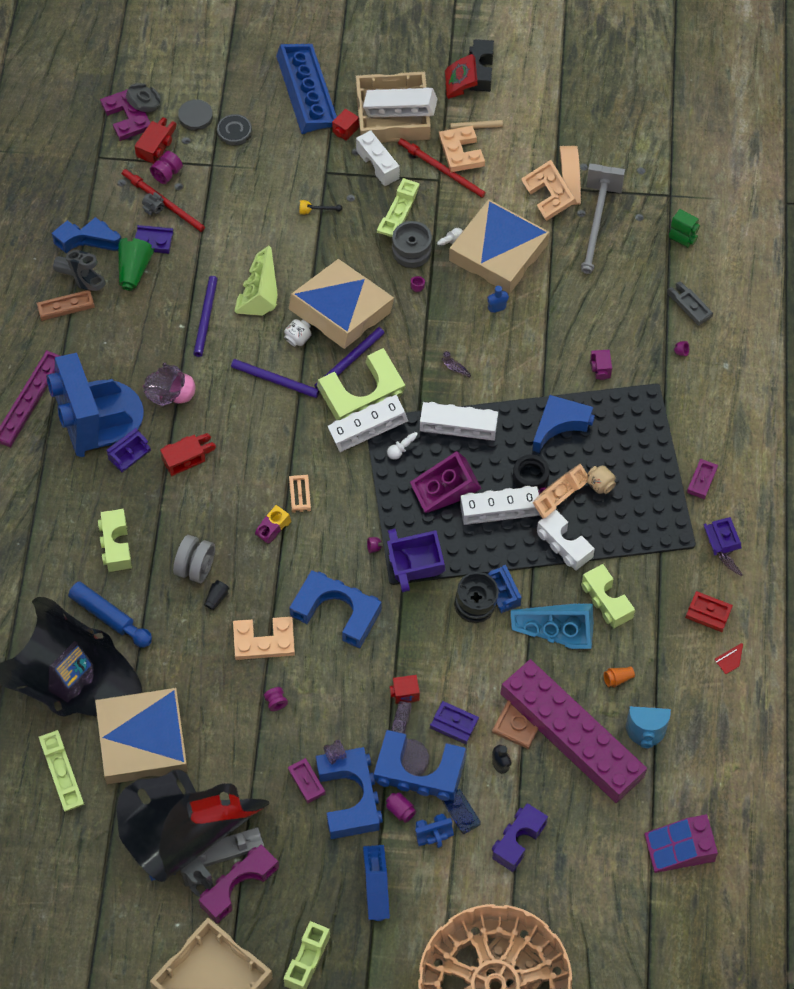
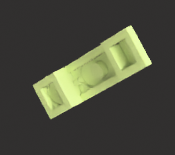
(400, 207)
(61, 770)

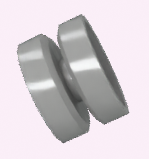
(194, 559)

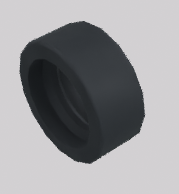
(531, 460)

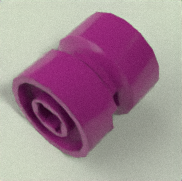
(165, 167)

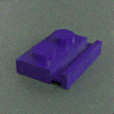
(158, 237)
(722, 536)
(454, 722)

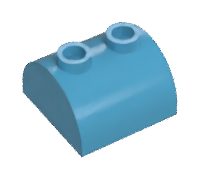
(647, 725)

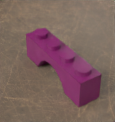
(257, 865)

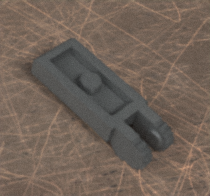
(690, 303)

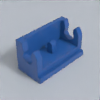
(508, 593)

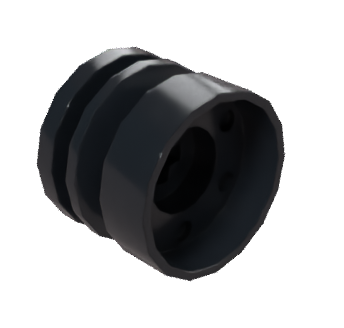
(476, 587)

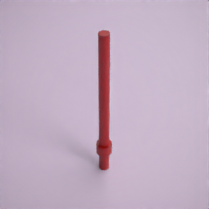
(415, 151)
(138, 182)

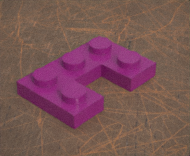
(136, 120)

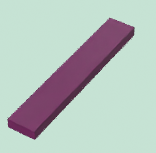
(27, 400)

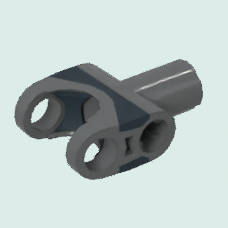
(78, 265)

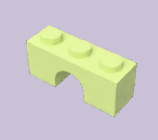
(116, 555)
(614, 610)
(309, 955)

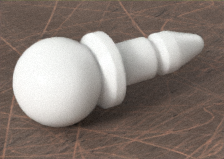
(451, 237)
(395, 451)

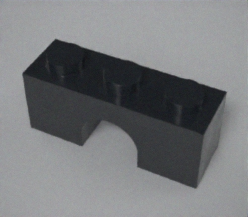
(483, 54)

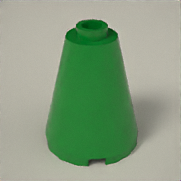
(133, 261)

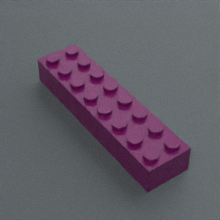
(573, 731)

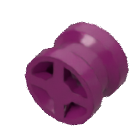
(275, 699)

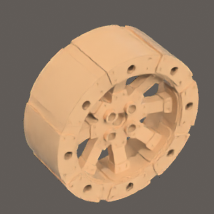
(495, 922)

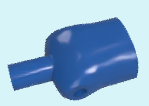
(497, 300)

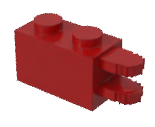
(154, 140)
(186, 453)

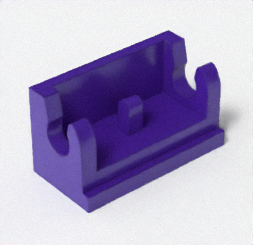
(128, 450)

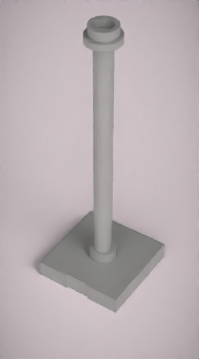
(604, 180)

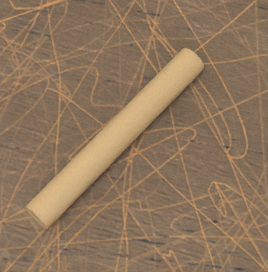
(480, 124)

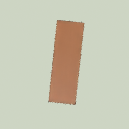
(65, 305)

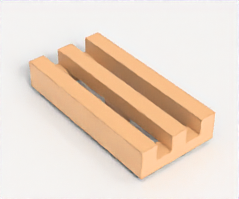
(301, 507)

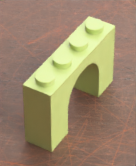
(343, 403)

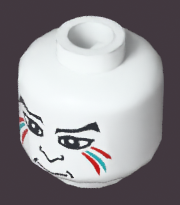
(297, 332)

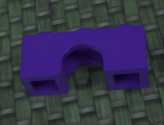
(528, 822)

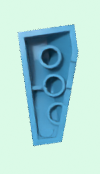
(559, 623)

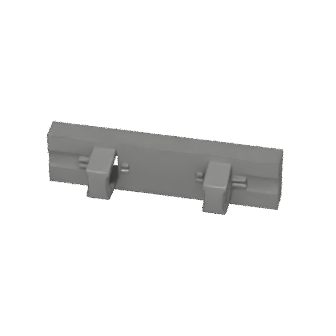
(227, 847)

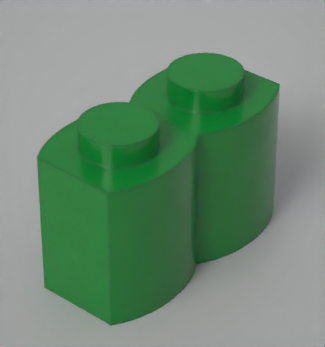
(684, 228)

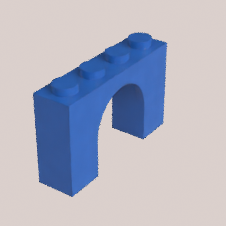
(320, 588)
(440, 783)
(364, 815)

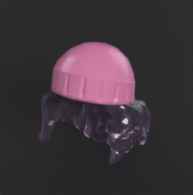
(169, 386)

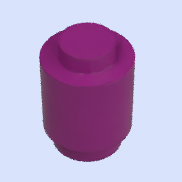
(400, 807)

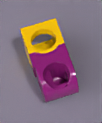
(273, 524)

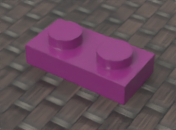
(702, 479)
(306, 780)

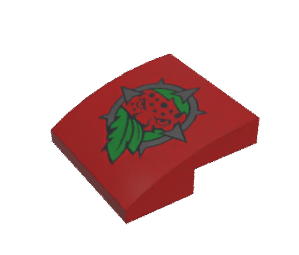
(461, 76)

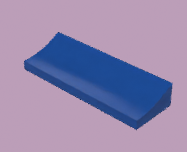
(306, 86)

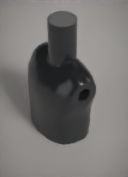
(501, 759)

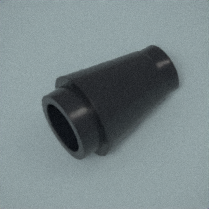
(216, 594)

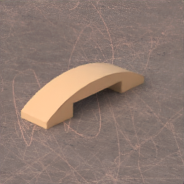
(571, 170)
(560, 490)

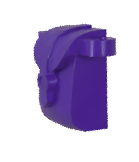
(415, 557)

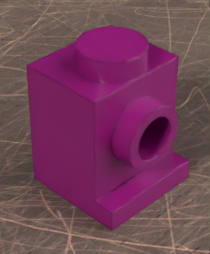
(601, 364)

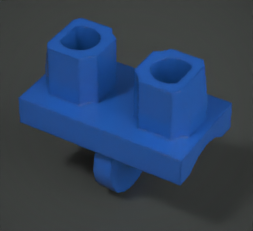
(434, 832)

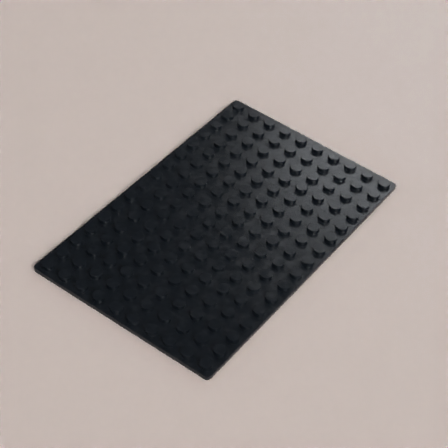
(628, 436)

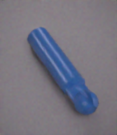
(109, 614)

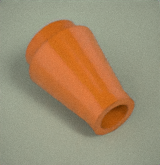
(617, 676)

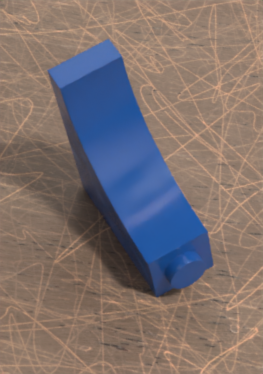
(562, 416)
(376, 882)

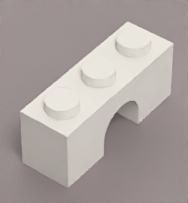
(371, 149)
(574, 552)

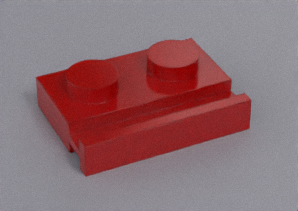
(709, 611)

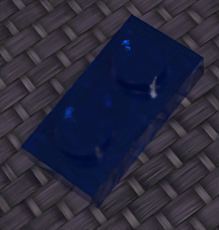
(462, 812)

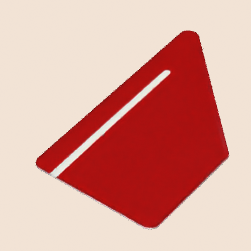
(731, 659)

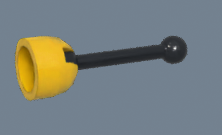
(305, 207)

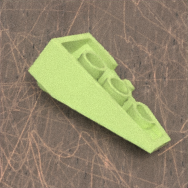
(260, 288)

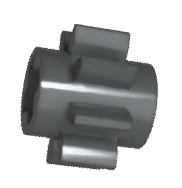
(153, 203)

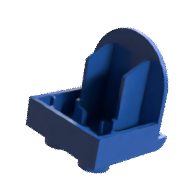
(93, 411)

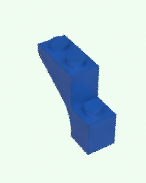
(93, 234)

